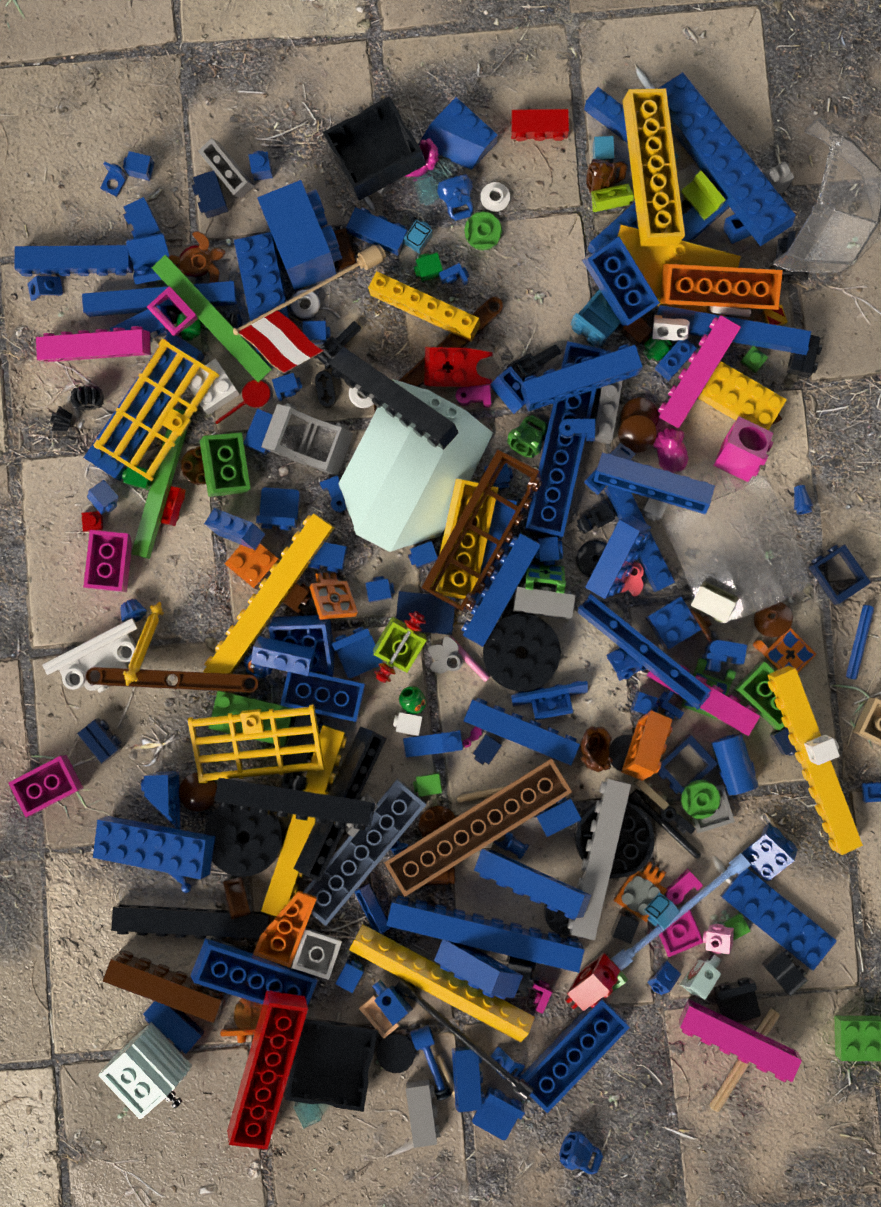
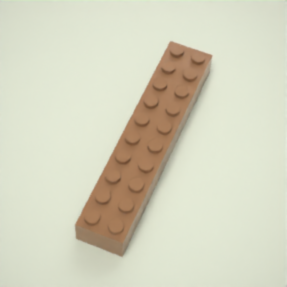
(477, 827)

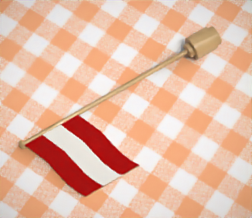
(280, 338)

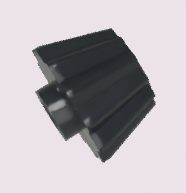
(61, 419)

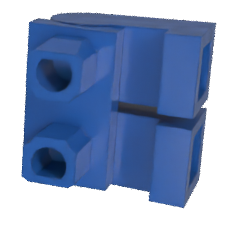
(720, 650)

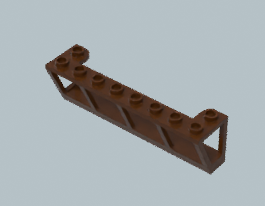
(465, 523)

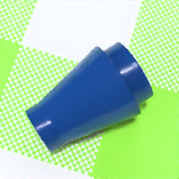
(802, 501)

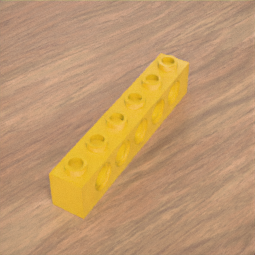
(424, 306)

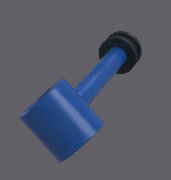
(423, 1039)

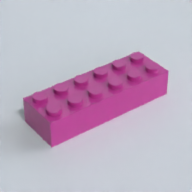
(739, 1040)

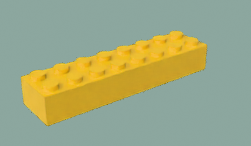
(653, 167)

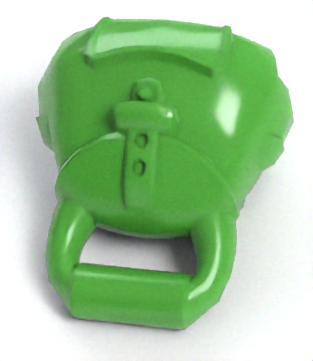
(527, 439)

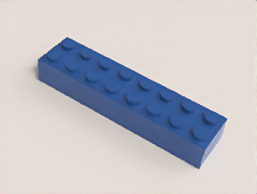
(108, 463)

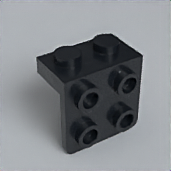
(738, 999)

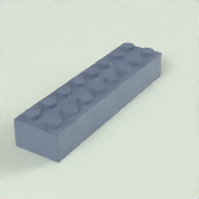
(364, 851)

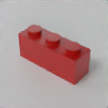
(540, 124)

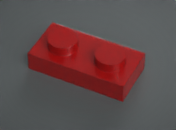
(173, 505)

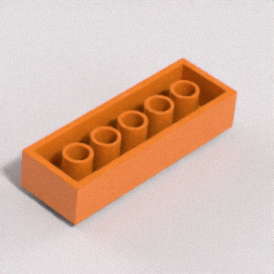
(720, 286)

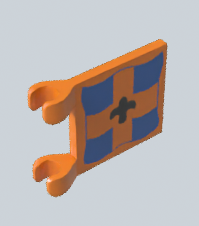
(787, 651)

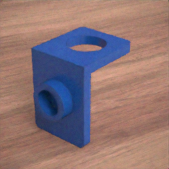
(114, 172)
(45, 286)
(507, 1062)

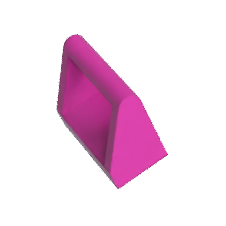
(180, 304)

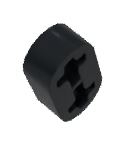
(320, 390)

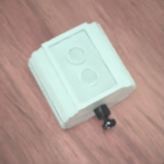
(146, 1071)

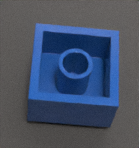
(673, 623)

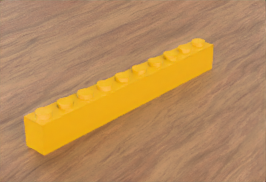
(270, 596)
(821, 778)
(284, 878)
(441, 983)

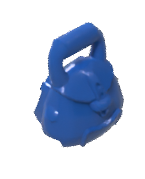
(456, 193)
(577, 1152)

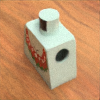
(699, 982)

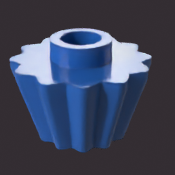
(132, 609)

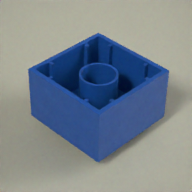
(296, 228)

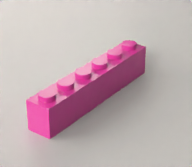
(93, 345)
(700, 370)
(723, 707)

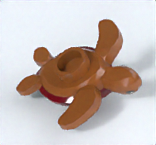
(198, 259)

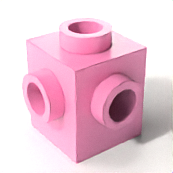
(718, 939)

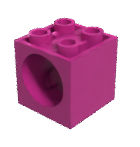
(744, 449)

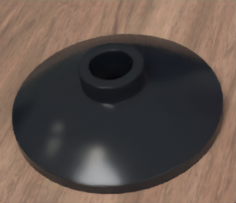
(585, 556)

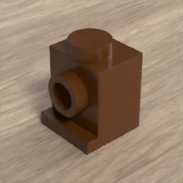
(298, 597)

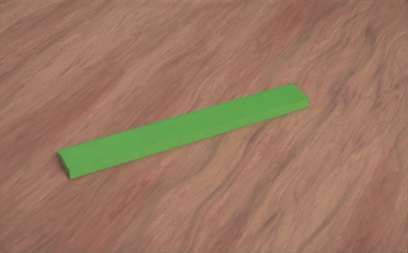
(211, 318)
(157, 499)

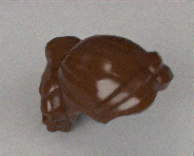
(596, 749)

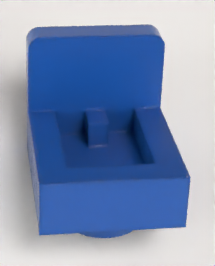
(670, 710)
(664, 979)

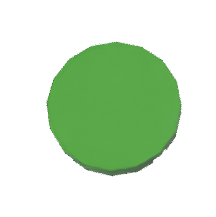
(483, 230)
(700, 799)

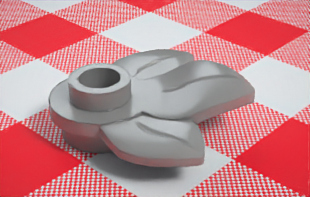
(442, 655)

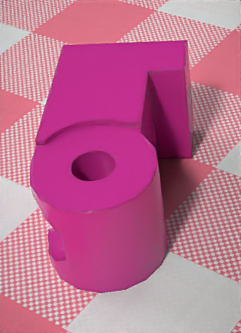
(474, 394)
(681, 886)

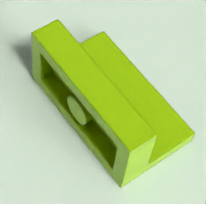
(703, 195)
(611, 197)

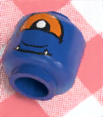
(257, 670)

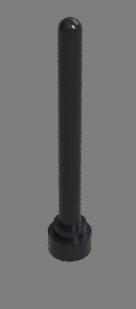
(637, 799)

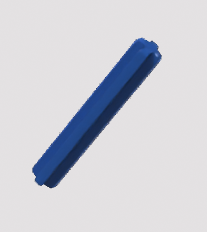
(859, 642)

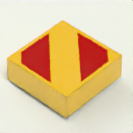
(775, 317)

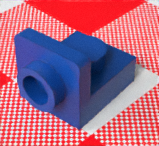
(450, 275)

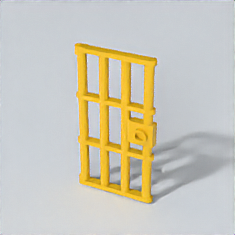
(169, 417)
(254, 729)

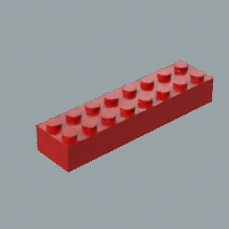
(267, 1070)

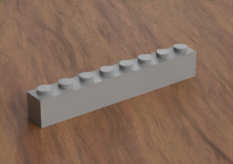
(600, 854)

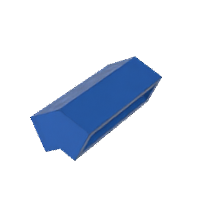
(372, 908)

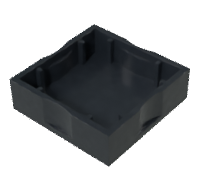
(374, 148)
(331, 1064)

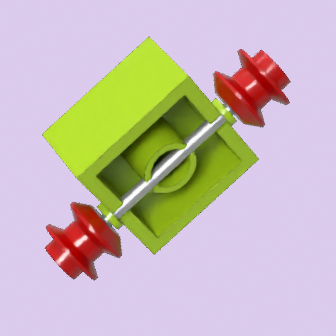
(399, 645)

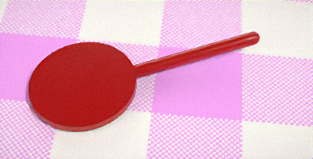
(254, 395)

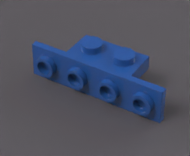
(550, 701)

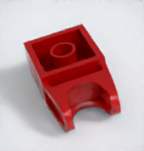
(461, 368)

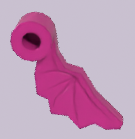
(474, 735)

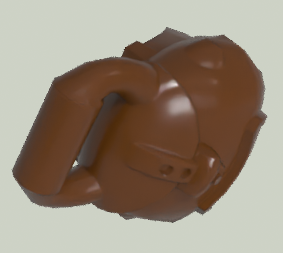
(602, 174)

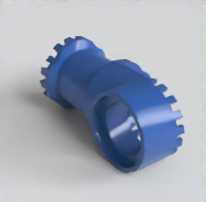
(513, 845)

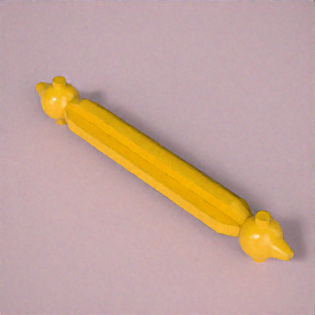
(143, 643)

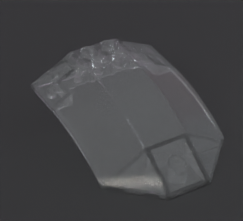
(739, 543)

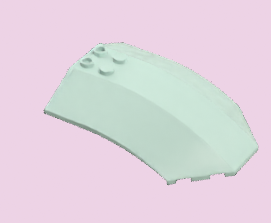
(403, 485)

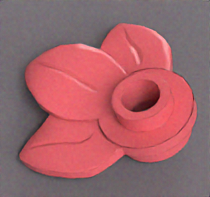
(634, 582)

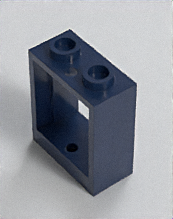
(862, 579)
(699, 751)

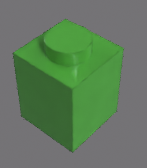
(427, 784)

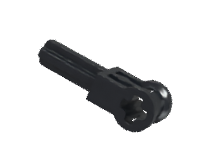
(333, 346)
(529, 364)

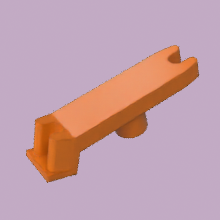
(241, 1036)

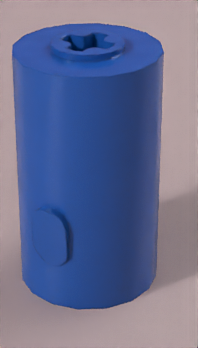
(735, 764)

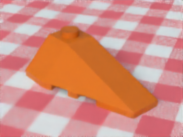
(285, 932)

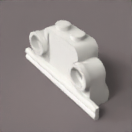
(107, 650)

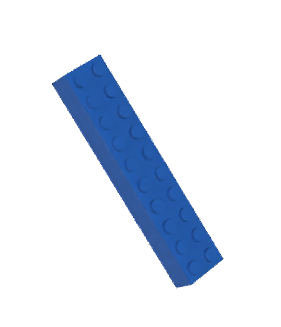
(726, 162)
(560, 456)
(485, 933)

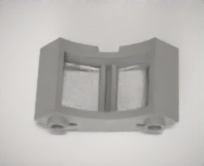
(307, 439)

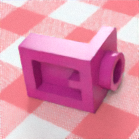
(541, 999)

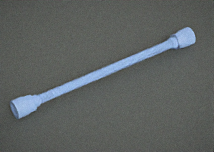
(737, 865)

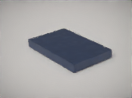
(437, 613)

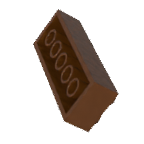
(163, 986)

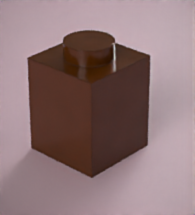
(637, 332)

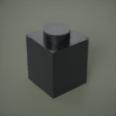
(625, 927)

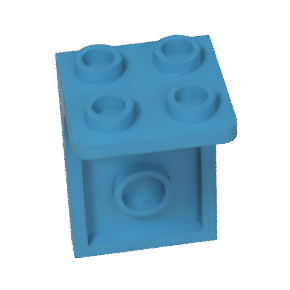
(595, 320)

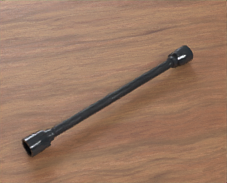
(521, 1088)

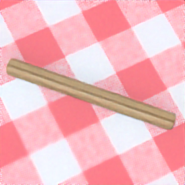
(740, 1067)

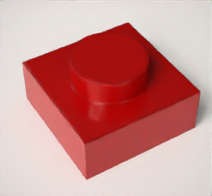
(92, 521)

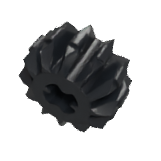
(87, 397)

